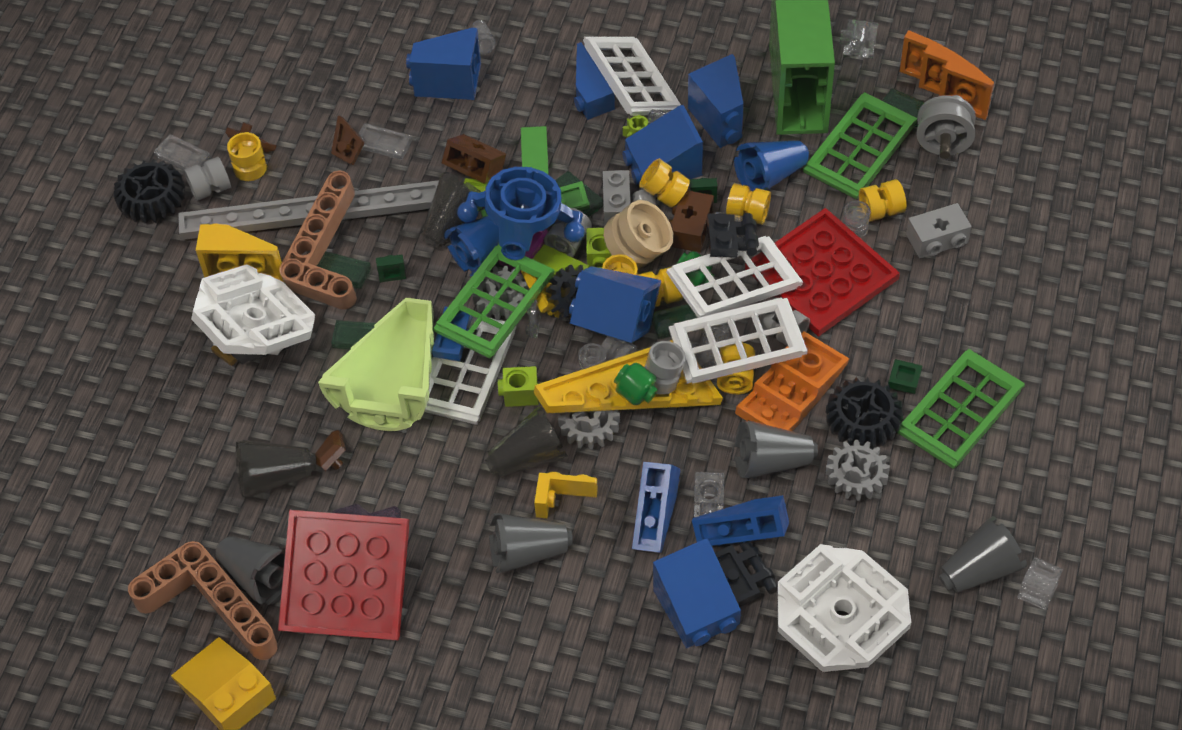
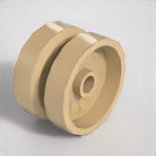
(639, 233)

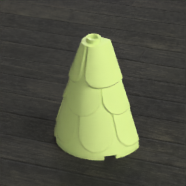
(387, 371)

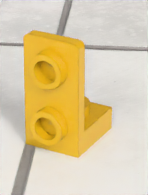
(555, 483)

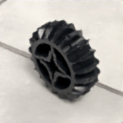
(151, 197)
(854, 401)

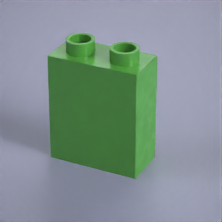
(801, 65)

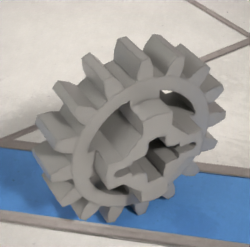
(492, 287)
(586, 426)
(856, 471)

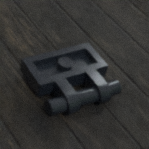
(723, 233)
(741, 582)

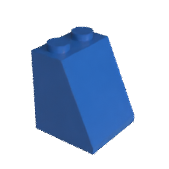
(446, 66)
(717, 100)
(670, 139)
(614, 303)
(695, 594)

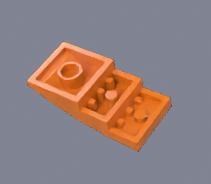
(945, 72)
(793, 386)

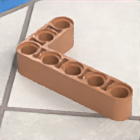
(318, 243)
(216, 591)

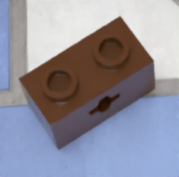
(473, 158)
(690, 220)

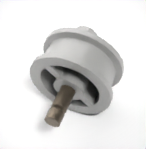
(946, 125)

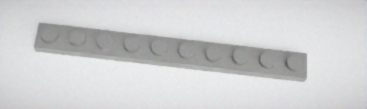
(294, 211)

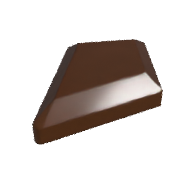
(346, 142)
(266, 146)
(330, 451)

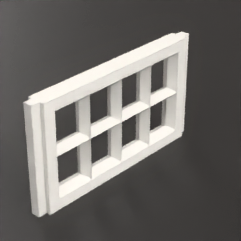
(616, 44)
(699, 306)
(787, 325)
(460, 412)

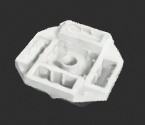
(250, 314)
(847, 582)

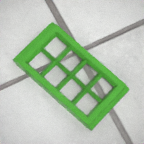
(879, 107)
(474, 342)
(931, 444)

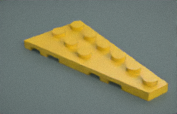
(595, 390)

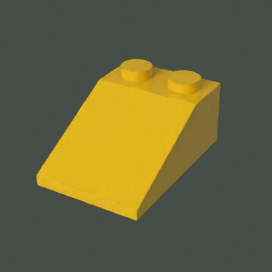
(226, 248)
(224, 685)

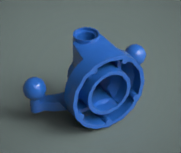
(520, 205)

